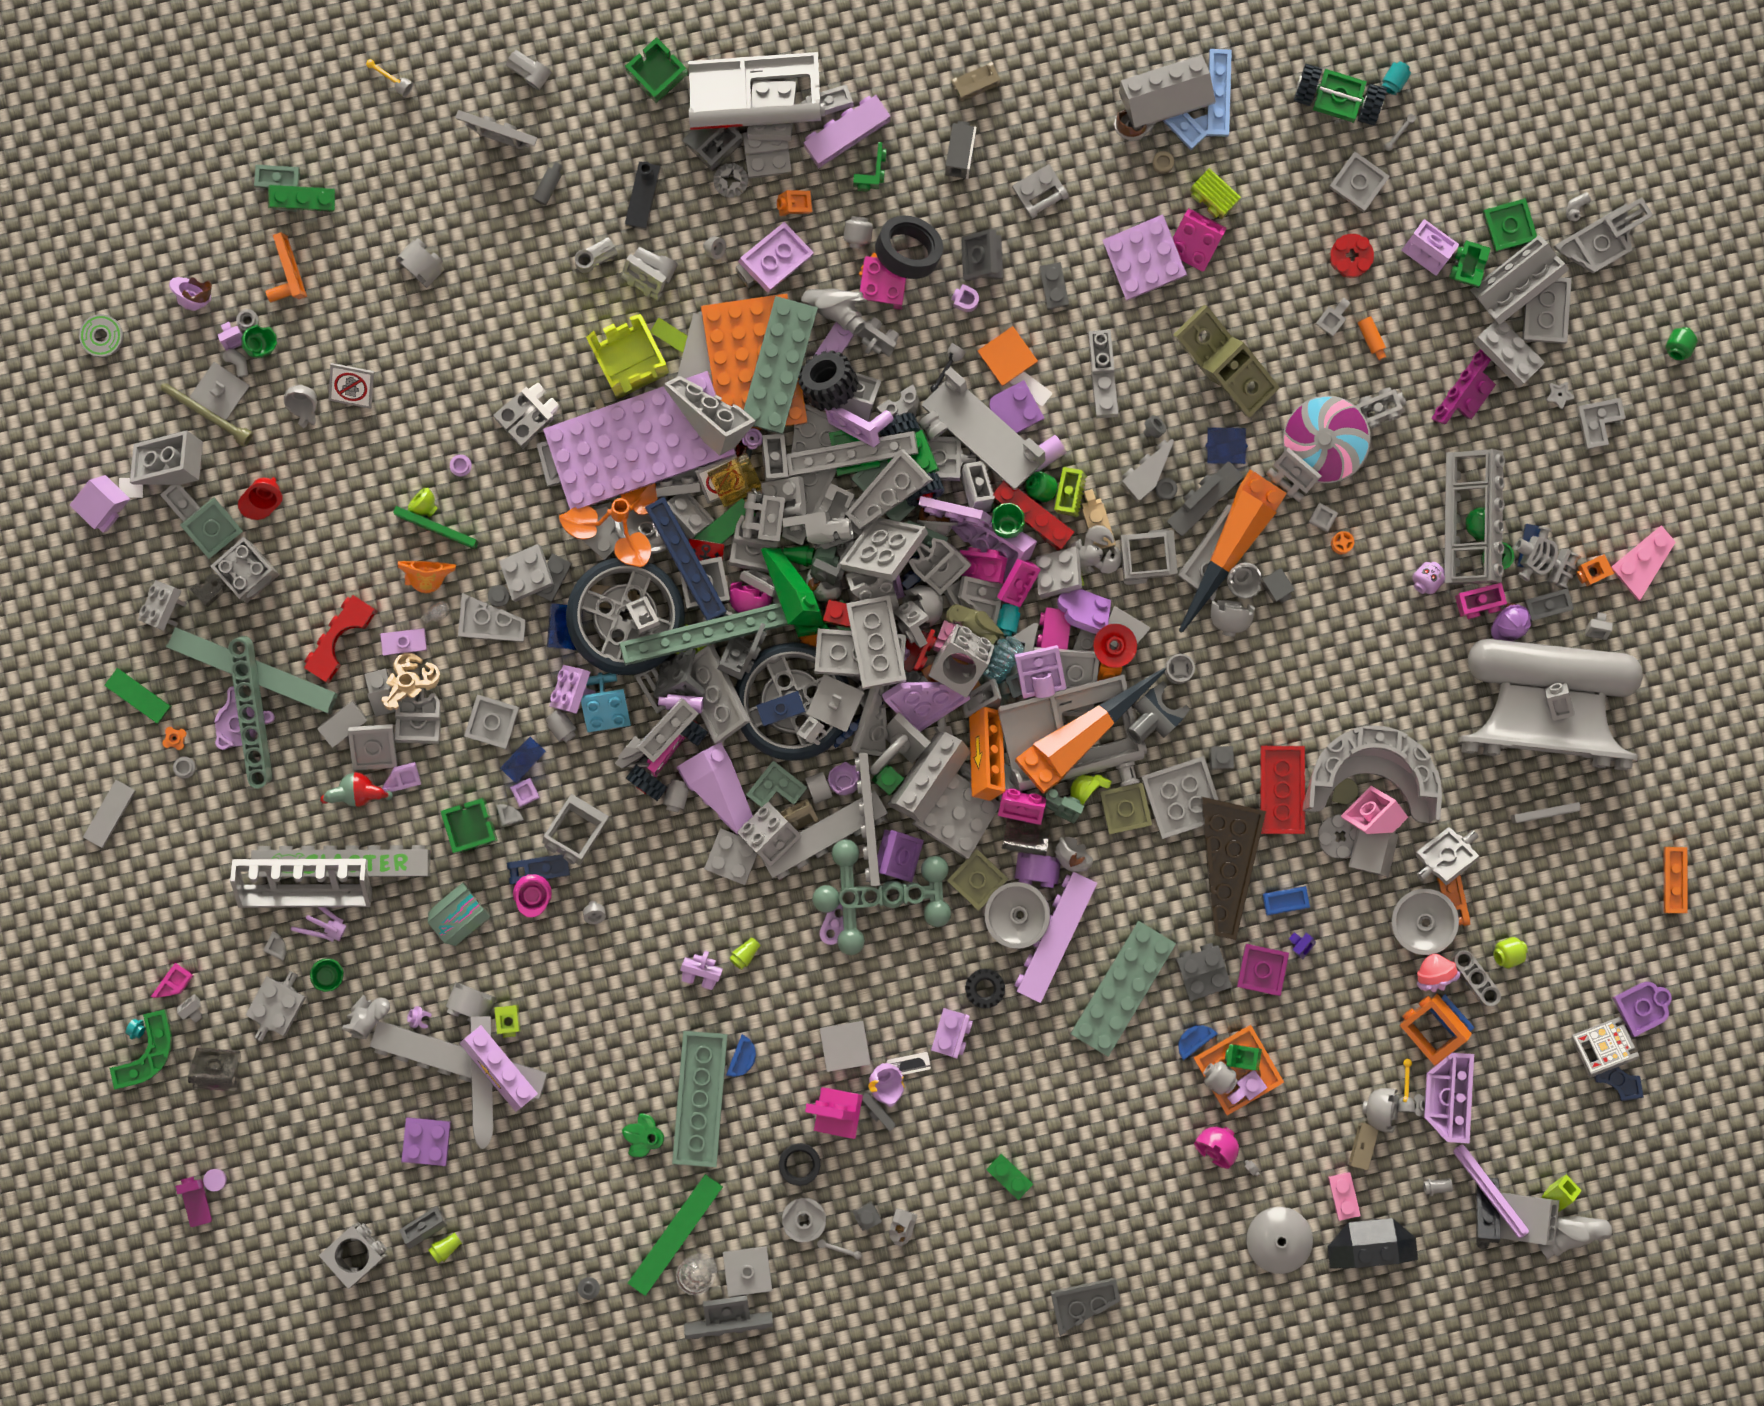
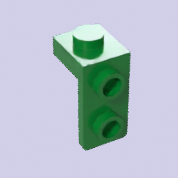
(868, 182)

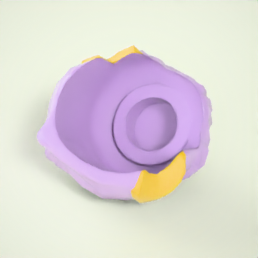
(886, 1084)

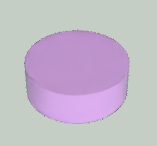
(215, 1180)

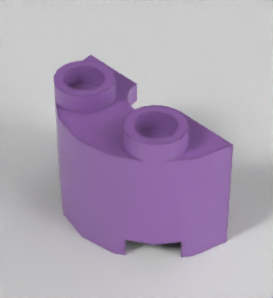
(1037, 868)

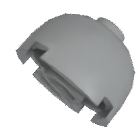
(928, 601)
(1231, 616)
(1382, 1109)

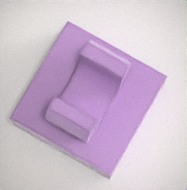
(230, 337)

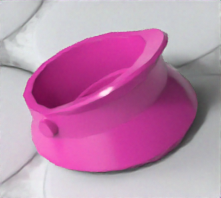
(532, 895)

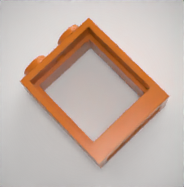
(1461, 1032)

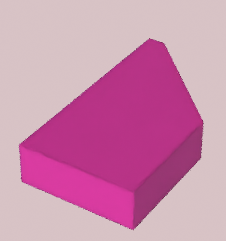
(173, 982)

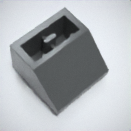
(713, 145)

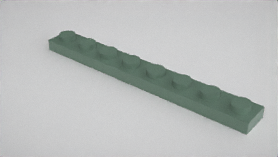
(702, 634)

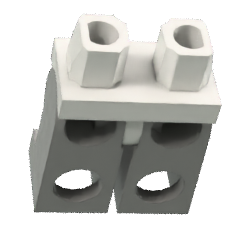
(526, 415)

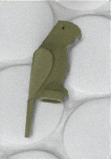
(976, 621)

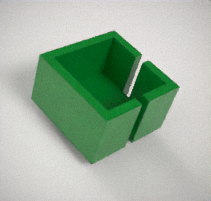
(656, 73)
(469, 827)

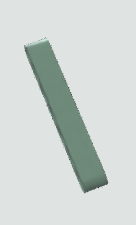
(246, 722)

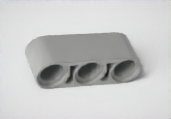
(1485, 983)

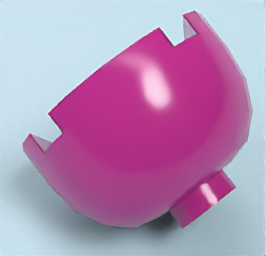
(747, 597)
(1219, 1145)

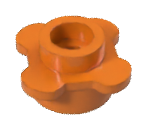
(179, 734)

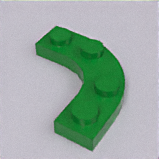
(153, 1059)

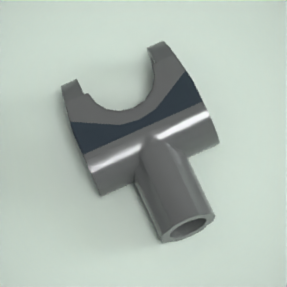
(1155, 716)

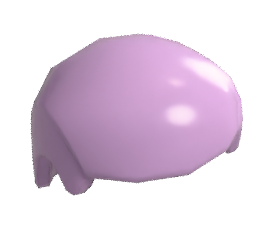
(844, 779)

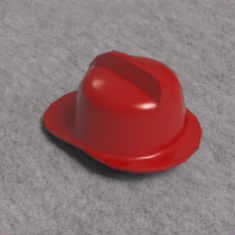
(260, 499)

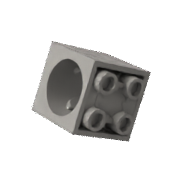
(245, 570)
(955, 675)
(333, 1254)

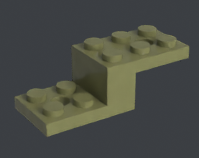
(1226, 361)

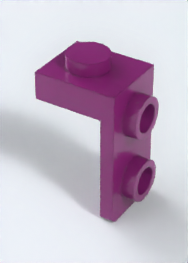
(195, 1201)

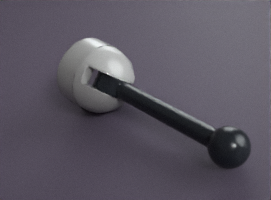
(955, 354)

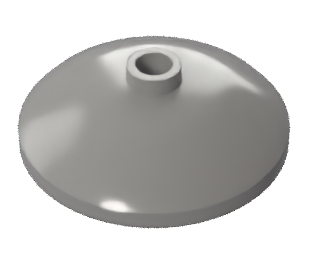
(642, 523)
(1423, 905)
(1003, 920)
(1265, 1232)

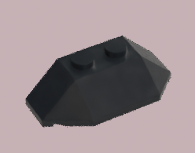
(1372, 1244)

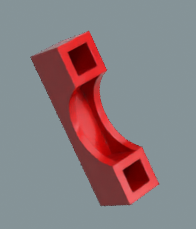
(1038, 518)
(324, 661)

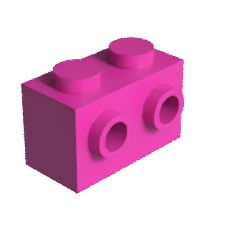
(1480, 600)

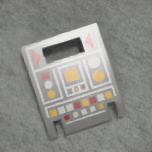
(1609, 1044)

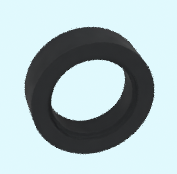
(902, 265)

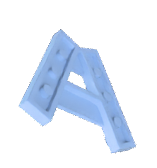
(1217, 119)

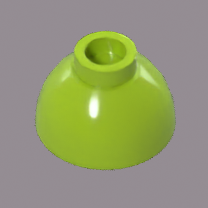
(423, 503)

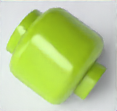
(1510, 952)

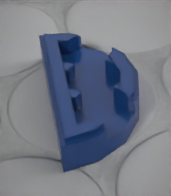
(1194, 1039)
(743, 1057)

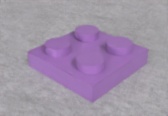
(426, 1141)

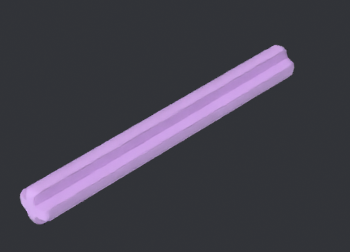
(1491, 1191)

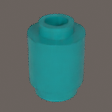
(1396, 77)
(1008, 619)

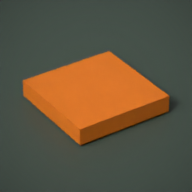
(1007, 356)

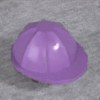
(1511, 623)

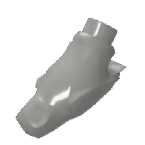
(837, 306)
(1576, 1233)

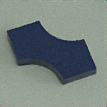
(1626, 1085)

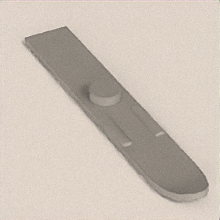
(481, 1093)

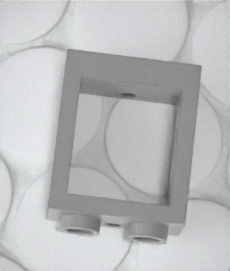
(585, 811)

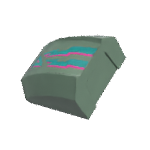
(457, 916)

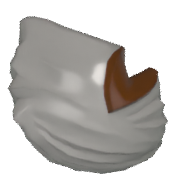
(822, 590)
(1073, 856)

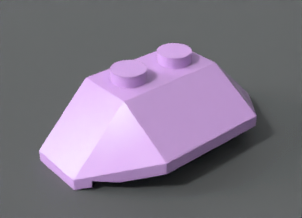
(1450, 1097)

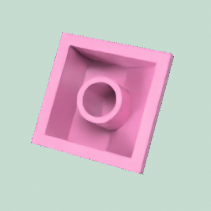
(1375, 813)

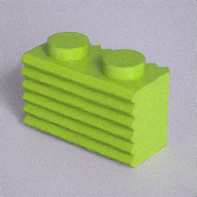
(1214, 194)
(1070, 492)

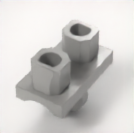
(876, 340)

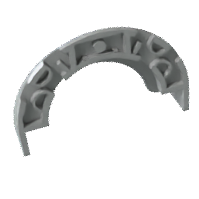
(1381, 753)

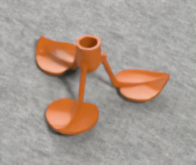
(633, 549)

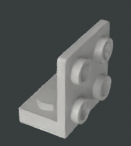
(679, 484)
(769, 834)

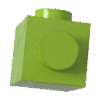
(1563, 1190)

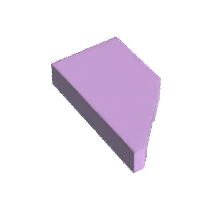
(402, 778)

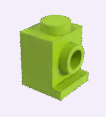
(501, 1014)

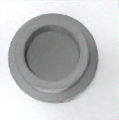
(184, 767)

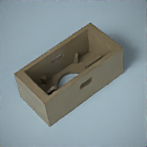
(1362, 1156)

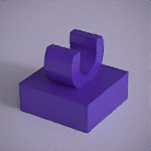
(1302, 945)

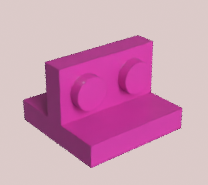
(836, 1112)

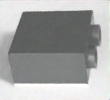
(960, 150)

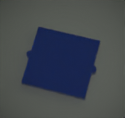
(1226, 445)

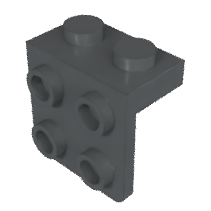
(738, 654)

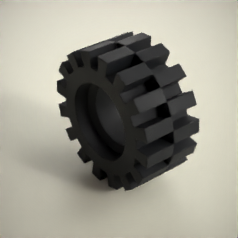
(994, 978)

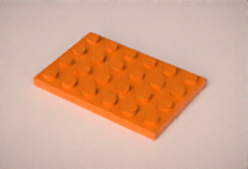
(733, 343)

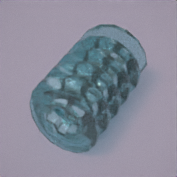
(1003, 658)

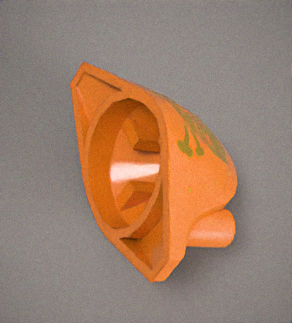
(425, 575)

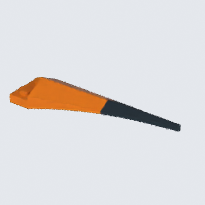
(1249, 515)
(1060, 751)

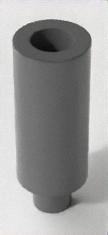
(548, 184)

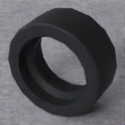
(783, 1164)

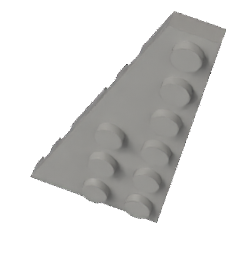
(809, 437)

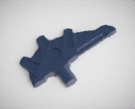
(845, 735)

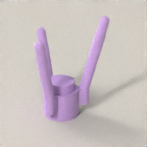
(333, 929)

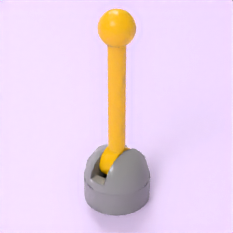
(402, 85)
(1406, 1103)

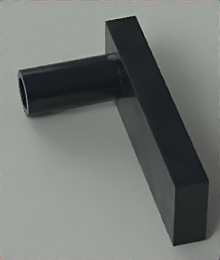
(642, 195)
(1486, 1218)

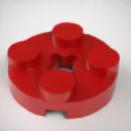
(1360, 246)

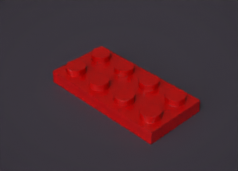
(1282, 789)

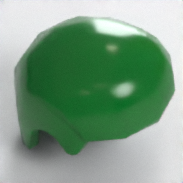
(259, 341)
(1008, 520)
(1476, 523)
(326, 975)

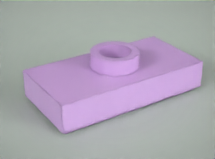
(403, 642)

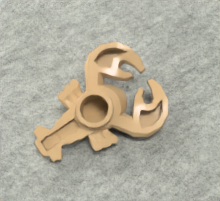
(408, 682)

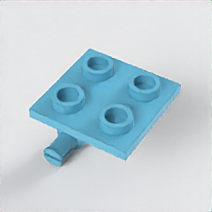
(607, 708)

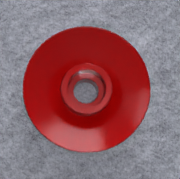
(1125, 648)

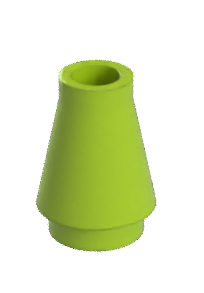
(743, 955)
(444, 1248)

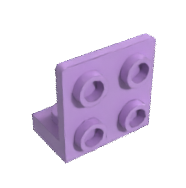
(951, 1033)

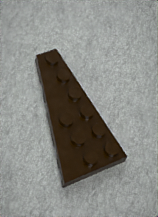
(1231, 849)

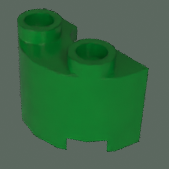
(1470, 264)

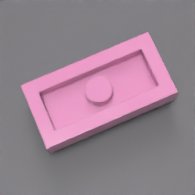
(1344, 1196)

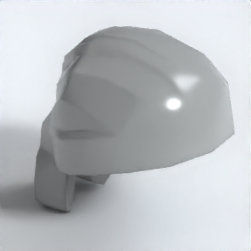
(302, 403)

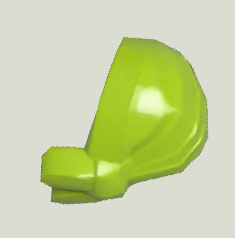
(1085, 785)

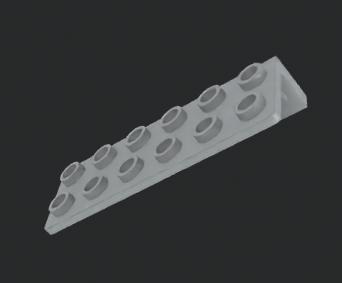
(984, 431)

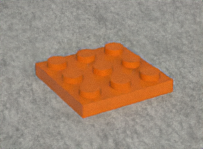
(1216, 1053)

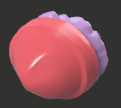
(1436, 973)

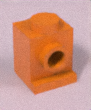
(1601, 567)

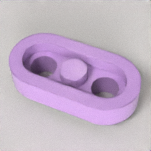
(834, 923)

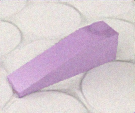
(985, 538)
(717, 783)

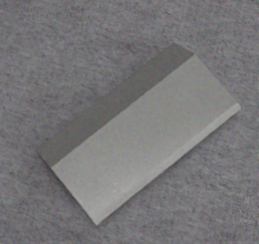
(1519, 279)

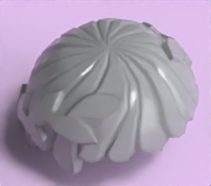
(1244, 580)

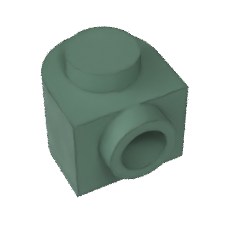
(827, 555)

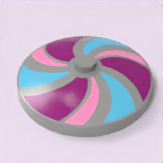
(1329, 437)

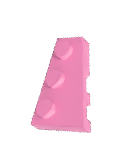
(1642, 563)

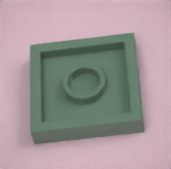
(211, 527)

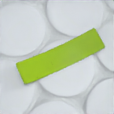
(669, 334)

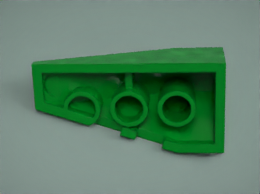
(793, 592)

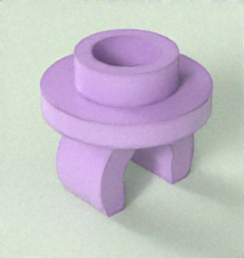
(415, 1016)

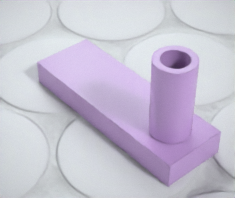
(858, 427)

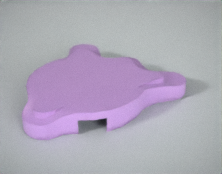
(228, 726)

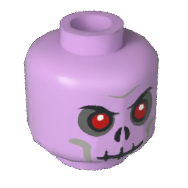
(1428, 578)

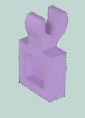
(1249, 1086)

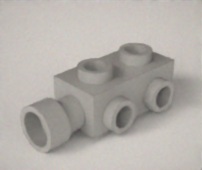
(1380, 406)

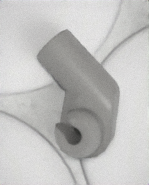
(237, 359)

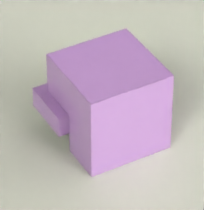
(100, 502)

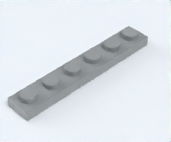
(850, 454)
(868, 828)

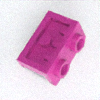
(985, 566)
(1019, 582)

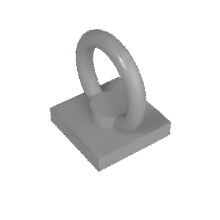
(904, 740)

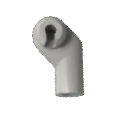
(1574, 206)

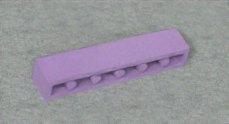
(1052, 946)

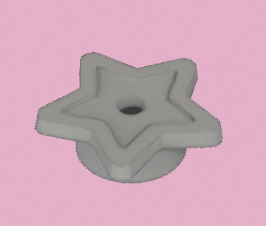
(1563, 389)

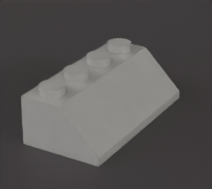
(1167, 92)
(930, 776)

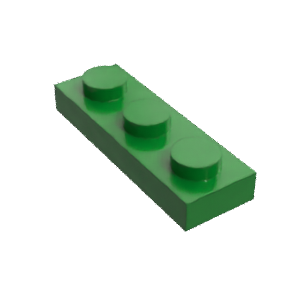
(301, 198)

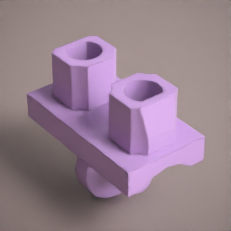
(701, 967)

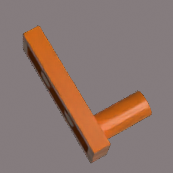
(295, 285)

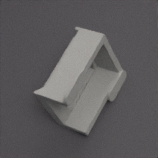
(1132, 578)

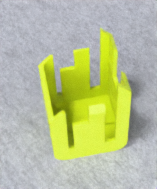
(628, 356)

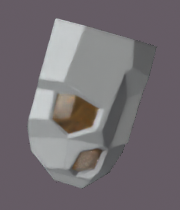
(902, 1226)

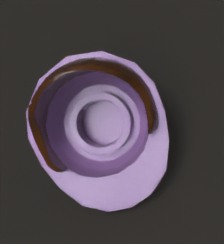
(191, 293)

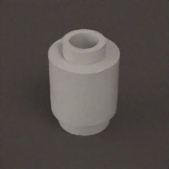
(561, 726)
(676, 795)

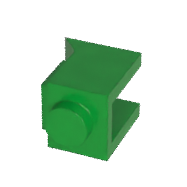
(887, 779)

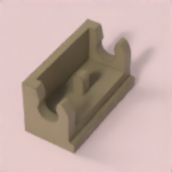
(976, 82)
(800, 814)

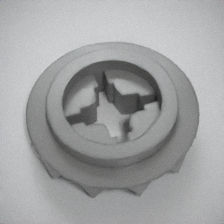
(736, 188)

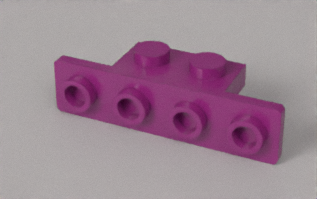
(1468, 392)

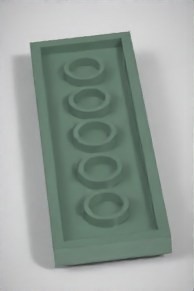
(779, 363)
(1123, 988)
(699, 1099)

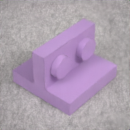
(1430, 247)

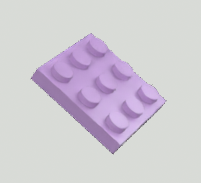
(1144, 257)

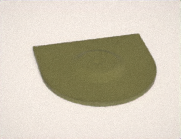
(1345, 792)

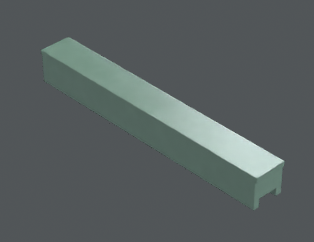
(268, 676)

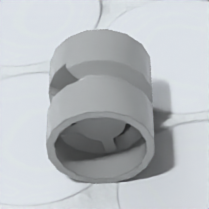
(1179, 669)

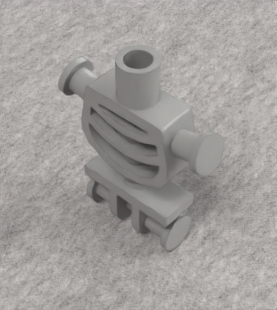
(1544, 553)

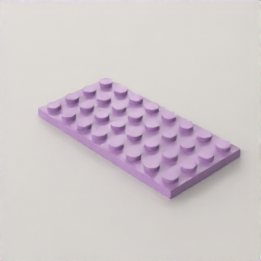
(627, 446)

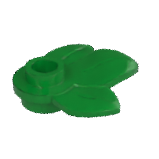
(640, 1134)

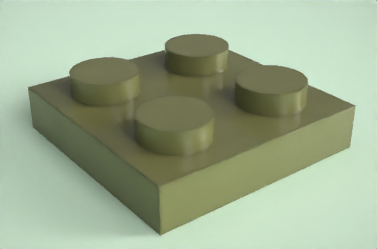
(1125, 808)
(977, 879)

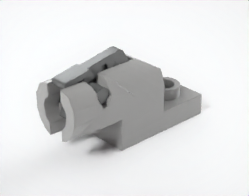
(822, 530)

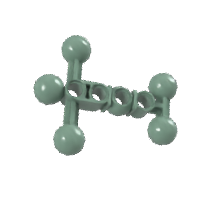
(827, 898)

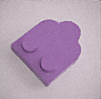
(1016, 407)
(1085, 610)
(1643, 1007)

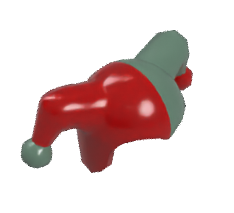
(355, 791)

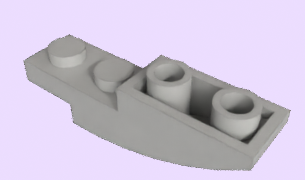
(1103, 374)

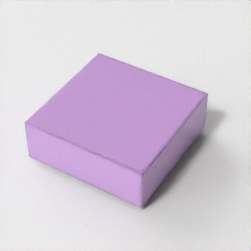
(525, 792)

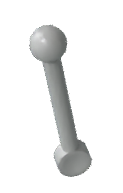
(1410, 119)
(822, 1243)

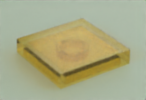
(734, 480)

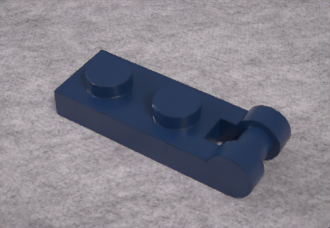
(546, 867)

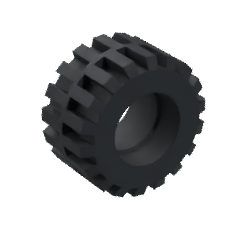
(828, 380)

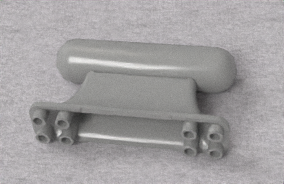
(1522, 709)

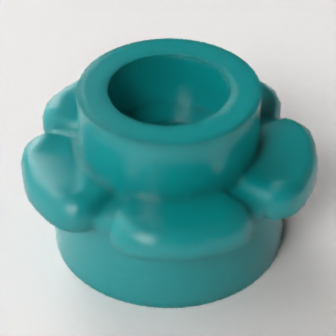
(135, 1029)

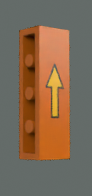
(986, 754)

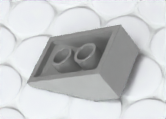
(167, 460)

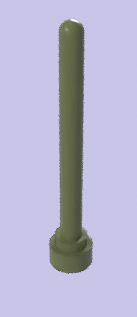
(242, 436)

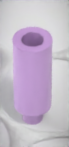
(671, 699)

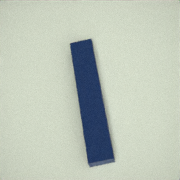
(685, 559)

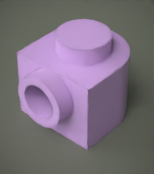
(965, 299)

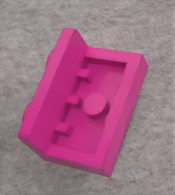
(1022, 806)

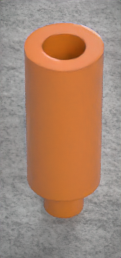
(1372, 337)

